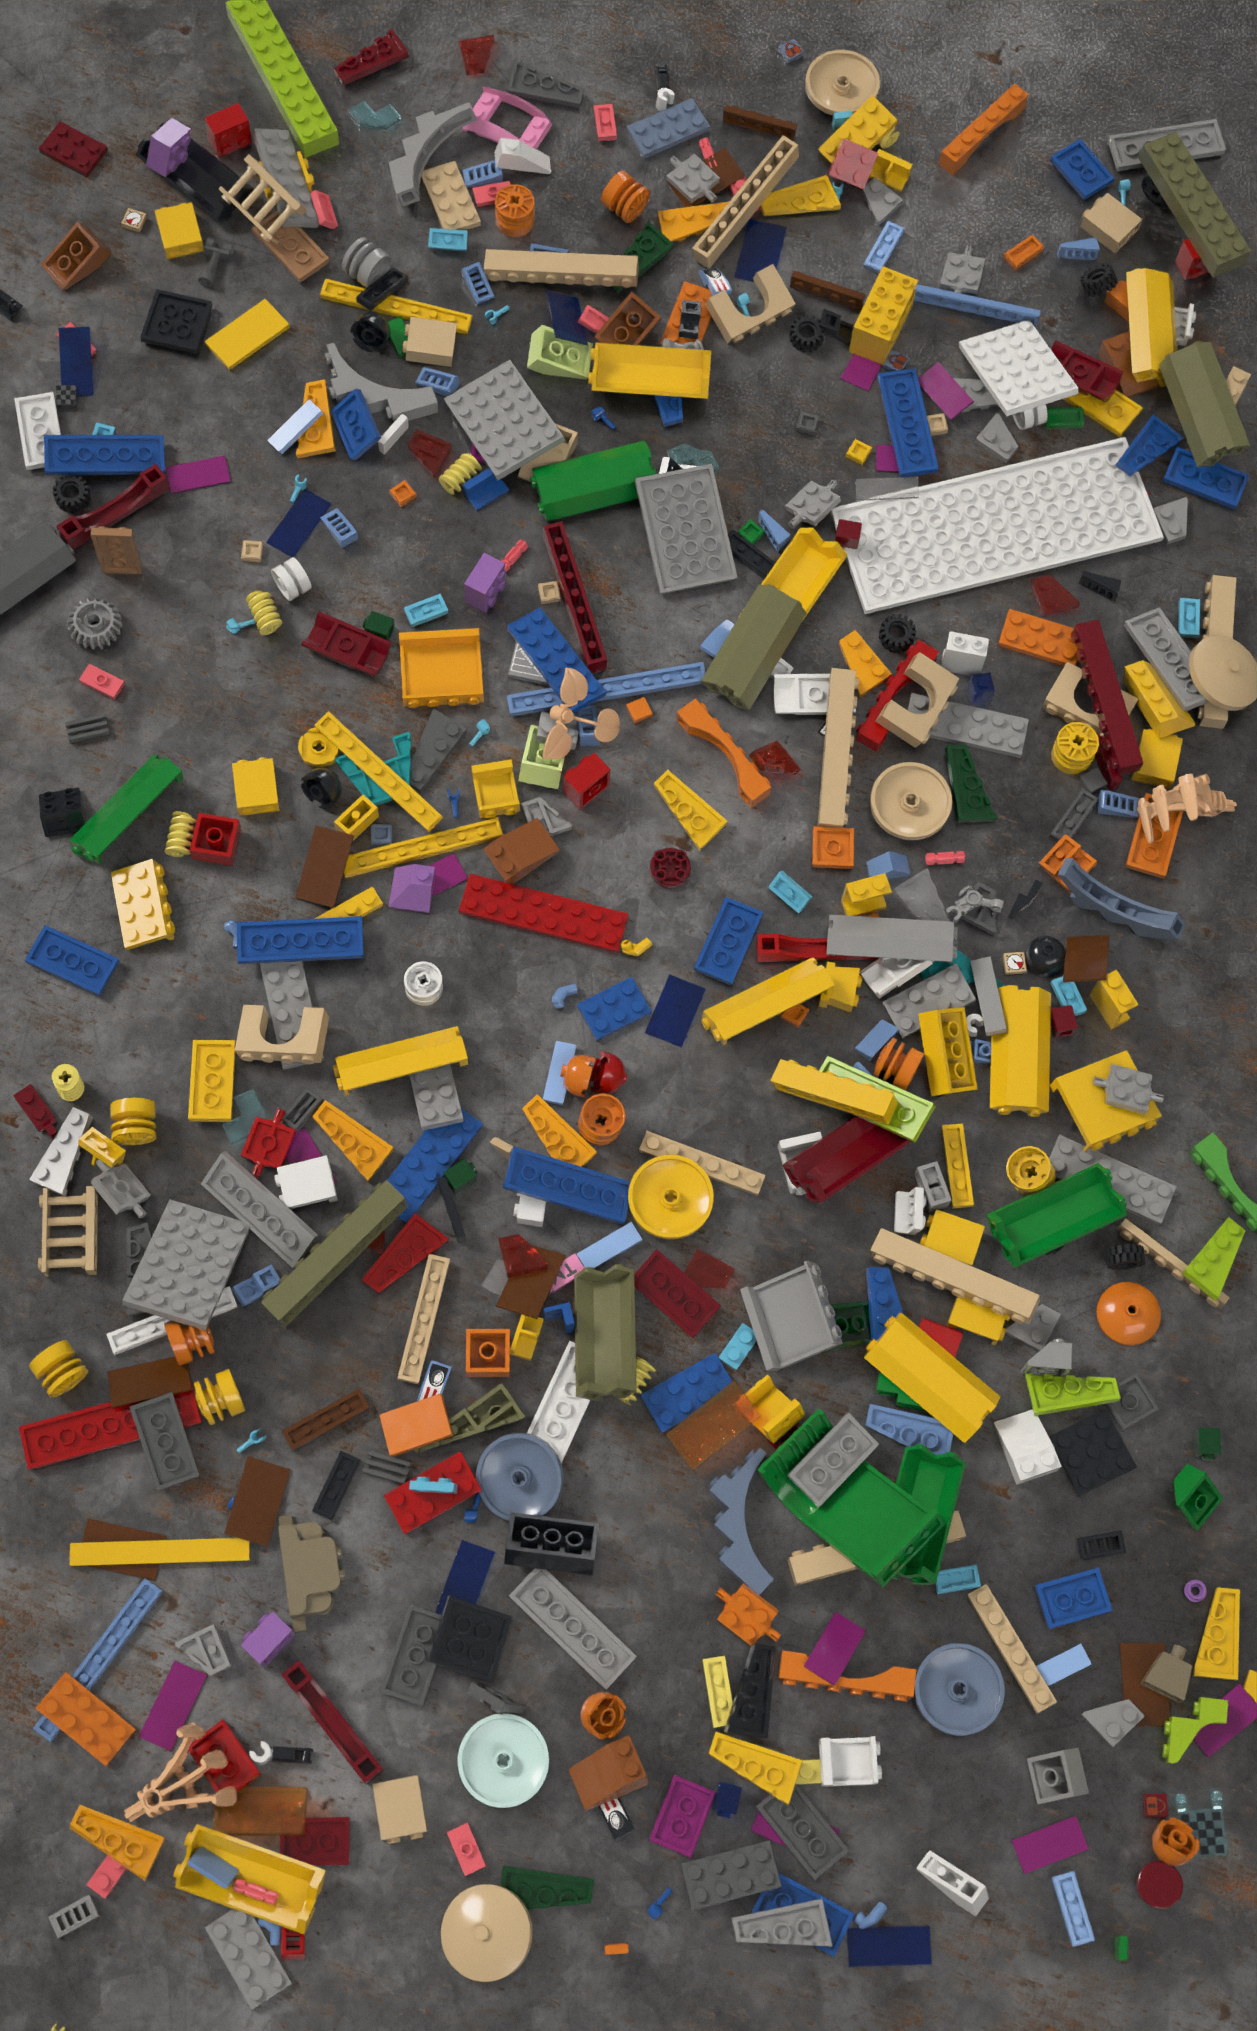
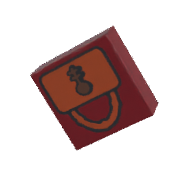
(1155, 1805)

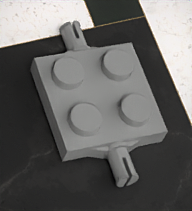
(693, 178)
(962, 272)
(813, 503)
(1128, 1089)
(120, 1188)

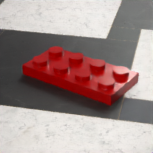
(417, 1508)

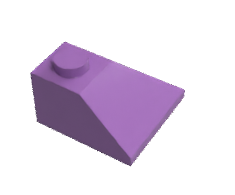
(412, 888)

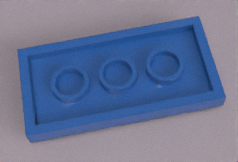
(1213, 483)
(728, 941)
(72, 960)
(685, 1392)
(795, 1893)

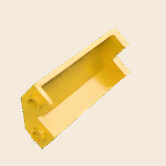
(1150, 322)
(650, 370)
(806, 567)
(766, 1000)
(1022, 1053)
(400, 1059)
(932, 1377)
(292, 1879)

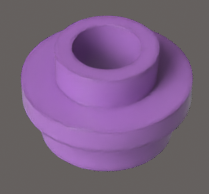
(1202, 1591)

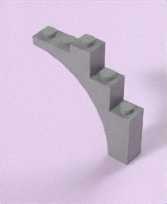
(419, 148)
(409, 402)

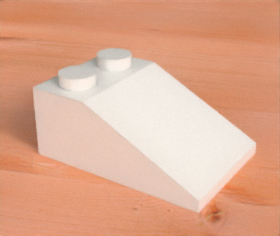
(1026, 1447)

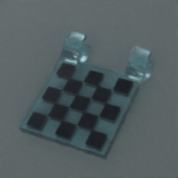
(1206, 1824)

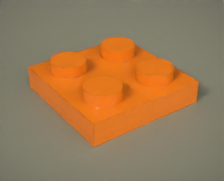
(833, 847)

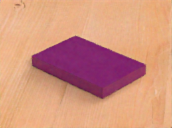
(682, 1816)

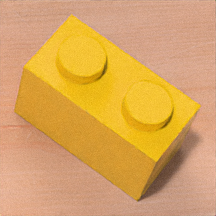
(357, 817)

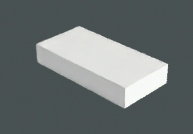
(393, 433)

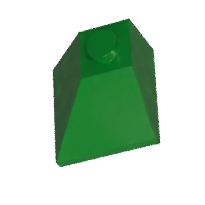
(1196, 1495)

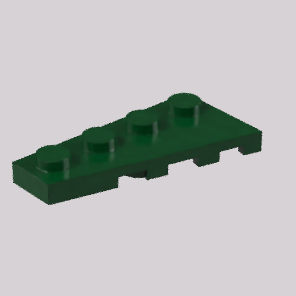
(649, 247)
(967, 790)
(545, 1888)

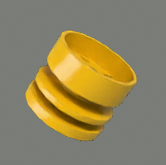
(1075, 748)
(133, 1121)
(1027, 1161)
(58, 1368)
(219, 1397)

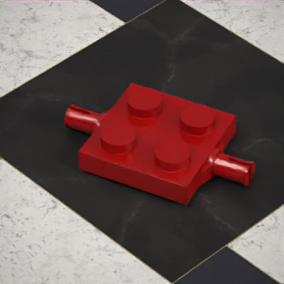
(268, 1143)

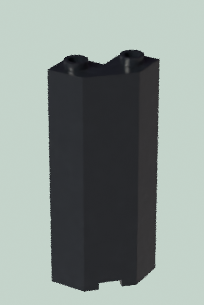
(201, 179)

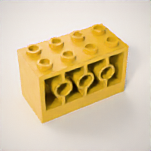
(883, 315)

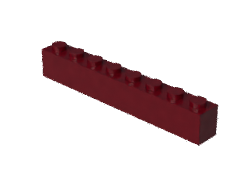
(575, 597)
(1107, 698)

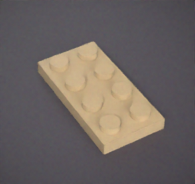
(450, 197)

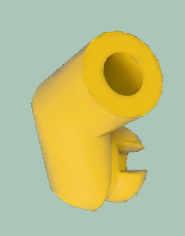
(635, 949)

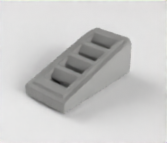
(93, 1910)

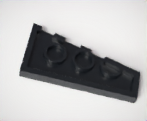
(753, 1697)

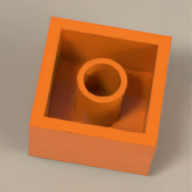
(487, 1352)

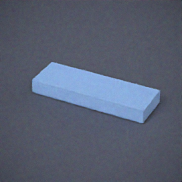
(883, 247)
(295, 426)
(554, 1088)
(610, 1246)
(1064, 1665)
(1073, 1908)

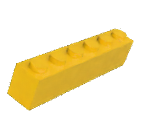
(834, 1091)

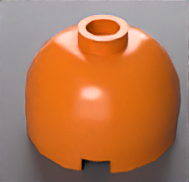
(577, 1074)
(603, 1715)
(1174, 1842)

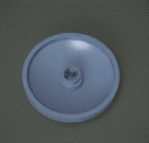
(520, 1475)
(959, 1689)

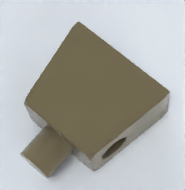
(1169, 1675)

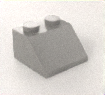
(1052, 1359)
(1057, 1775)

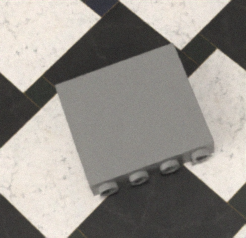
(792, 1317)

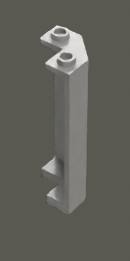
(891, 938)

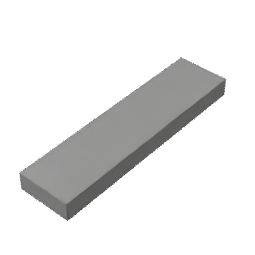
(988, 996)

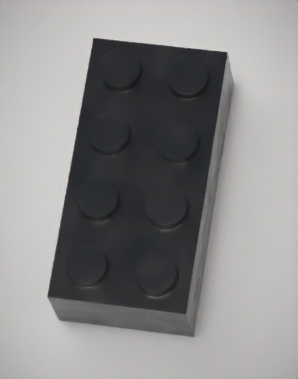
(551, 1543)

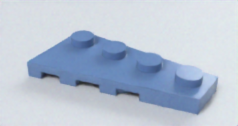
(910, 1428)

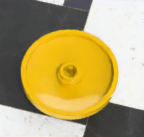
(670, 1197)

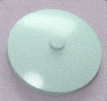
(503, 1760)

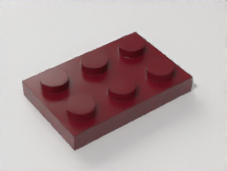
(73, 149)
(323, 1843)

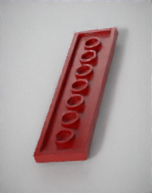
(543, 913)
(90, 1431)

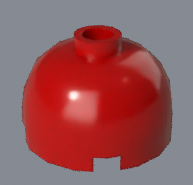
(607, 1074)

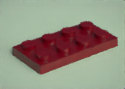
(675, 1293)

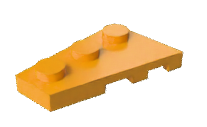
(865, 662)

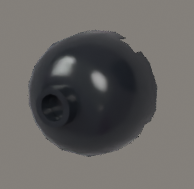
(371, 331)
(322, 786)
(1045, 956)

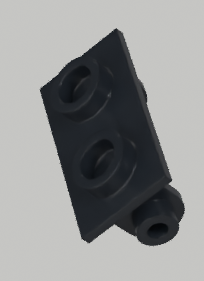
(8, 305)

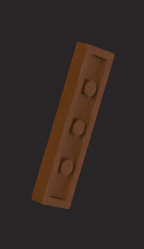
(759, 122)
(827, 290)
(325, 1419)

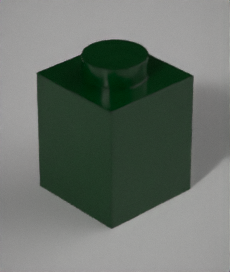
(379, 625)
(461, 1176)
(1207, 1443)

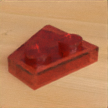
(429, 450)
(1052, 596)
(774, 759)
(520, 1256)

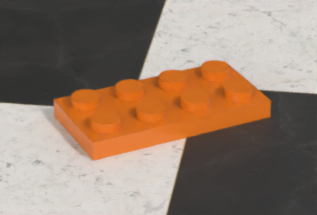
(692, 293)
(1038, 638)
(1153, 857)
(85, 1718)

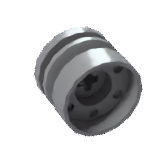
(366, 262)

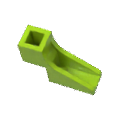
(1183, 1730)

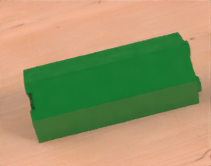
(591, 480)
(124, 808)
(1056, 1215)
(935, 1484)

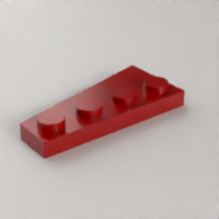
(405, 1252)

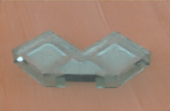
(381, 119)
(686, 454)
(241, 1126)

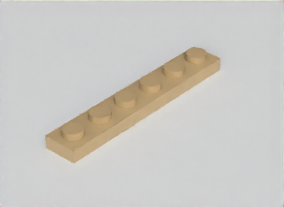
(715, 1167)
(1165, 1259)
(423, 1319)
(1011, 1649)

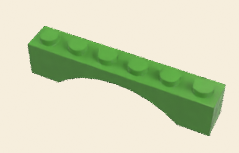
(1212, 1157)

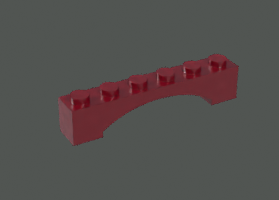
(146, 488)
(332, 1722)

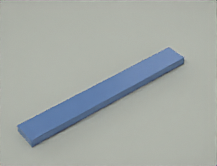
(975, 305)
(108, 1645)

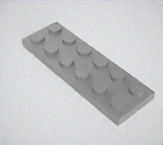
(1200, 138)
(281, 161)
(1167, 655)
(975, 727)
(286, 997)
(1144, 1193)
(259, 1209)
(573, 1627)

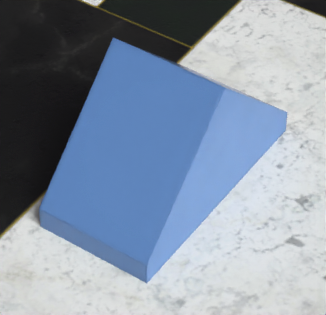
(891, 863)

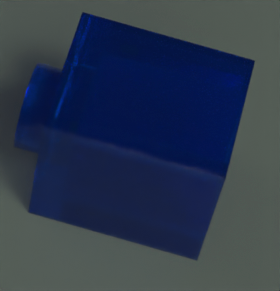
(981, 688)
(727, 1800)

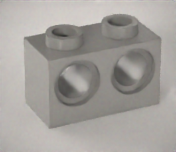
(935, 1189)

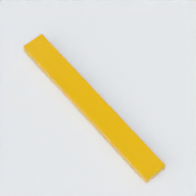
(395, 306)
(378, 771)
(423, 847)
(159, 1551)

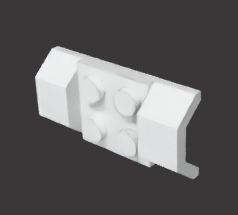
(801, 694)
(889, 972)

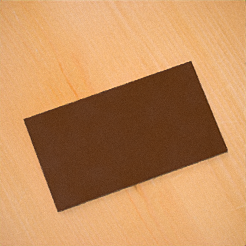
(727, 171)
(324, 866)
(1086, 958)
(528, 1292)
(147, 1381)
(257, 1501)
(106, 1532)
(1135, 1663)

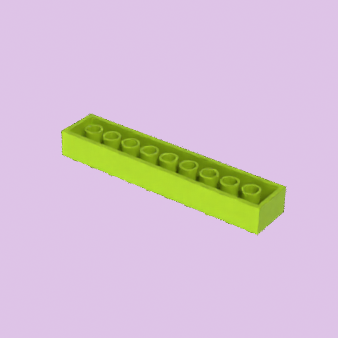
(283, 75)

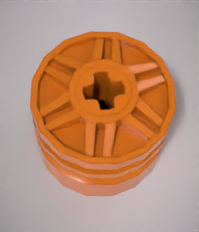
(625, 196)
(514, 210)
(898, 1064)
(606, 1109)
(186, 1339)

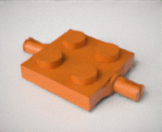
(748, 1614)

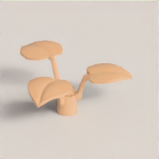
(575, 688)

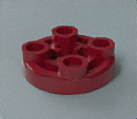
(670, 867)
(1159, 1885)

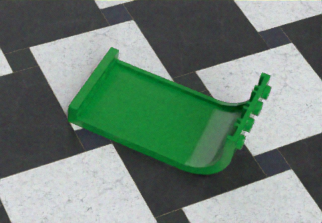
(864, 1518)

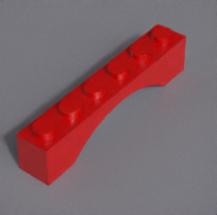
(871, 733)
(787, 948)

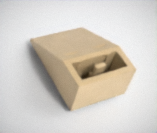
(559, 453)

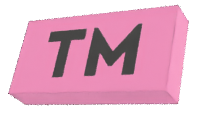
(569, 1268)

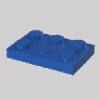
(1082, 169)
(355, 424)
(614, 1009)
(1073, 1598)

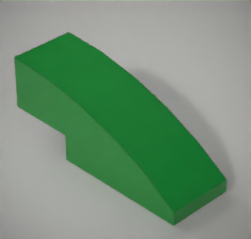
(887, 1388)

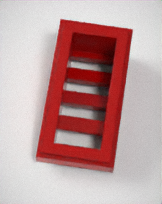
(292, 1954)

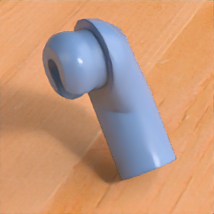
(231, 926)
(561, 994)
(871, 1919)
(275, 1931)

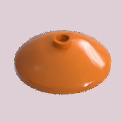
(1122, 1325)

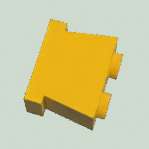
(845, 981)

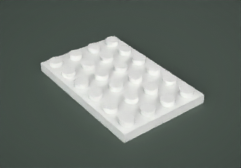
(1018, 368)

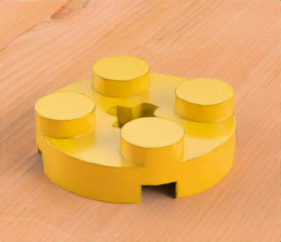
(317, 758)

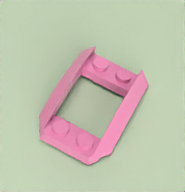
(487, 106)

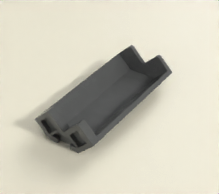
(31, 563)

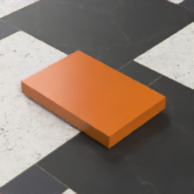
(416, 1425)

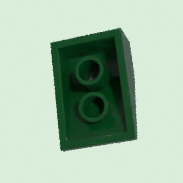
(854, 1324)

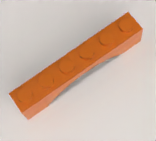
(1001, 111)
(698, 722)
(894, 1682)

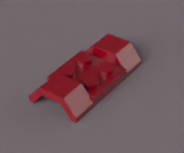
(1087, 372)
(347, 644)

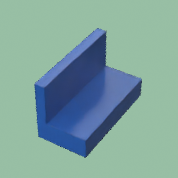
(483, 489)
(561, 1311)

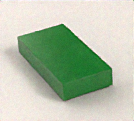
(397, 335)
(1064, 418)

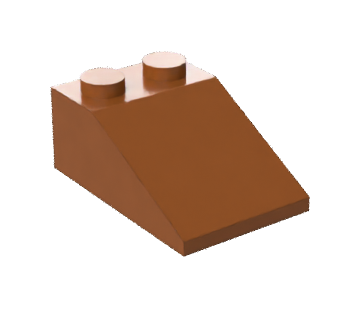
(75, 256)
(629, 323)
(1117, 353)
(521, 850)
(608, 1773)

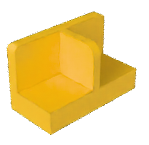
(891, 170)
(102, 1148)
(526, 1337)

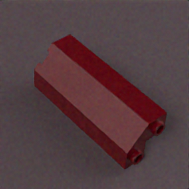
(841, 1158)

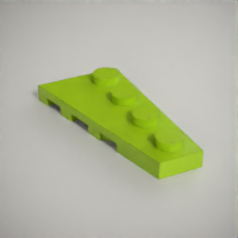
(1215, 1259)
(1059, 1393)

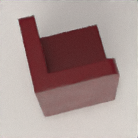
(848, 533)
(1063, 1021)

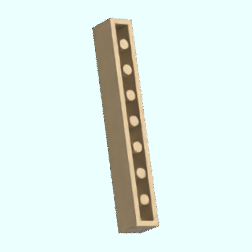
(745, 202)
(561, 268)
(1218, 621)
(837, 747)
(955, 1276)
(828, 1562)

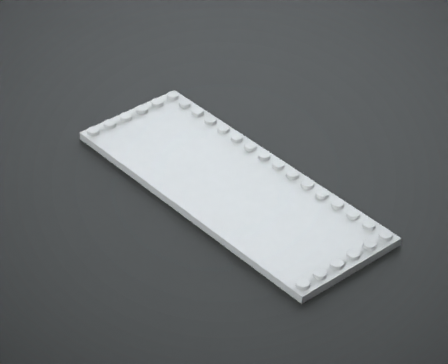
(997, 526)

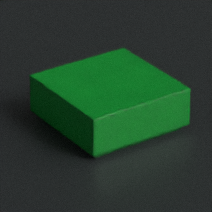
(751, 532)
(1121, 1948)

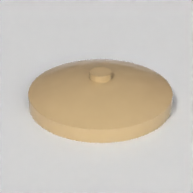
(841, 81)
(1224, 672)
(911, 801)
(486, 1933)

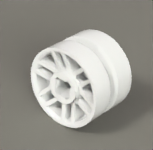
(1031, 417)
(291, 579)
(430, 977)

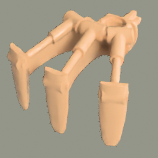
(1190, 796)
(214, 1759)

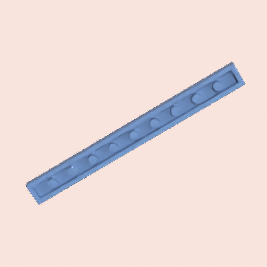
(615, 687)

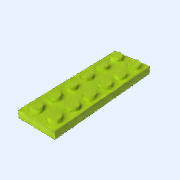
(910, 1112)

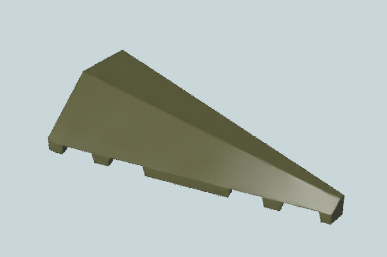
(489, 1412)

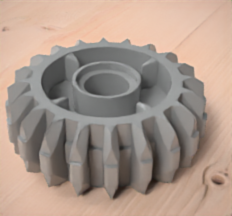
(90, 612)

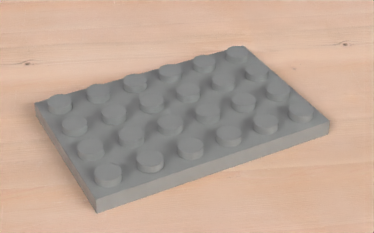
(504, 419)
(685, 529)
(186, 1264)

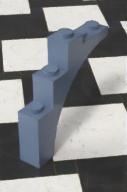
(1116, 908)
(731, 1494)

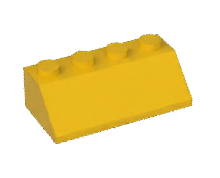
(1155, 700)
(947, 1051)

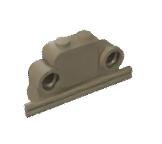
(309, 1569)

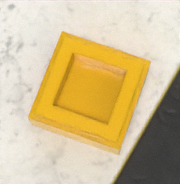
(858, 452)

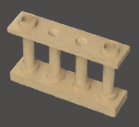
(279, 194)
(87, 1241)

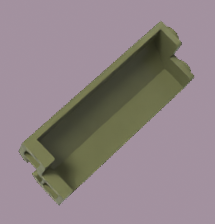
(1203, 404)
(754, 646)
(605, 1333)

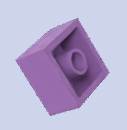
(168, 147)
(485, 582)
(267, 1639)

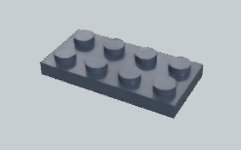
(668, 128)

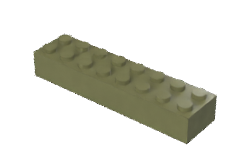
(1194, 204)
(334, 1253)

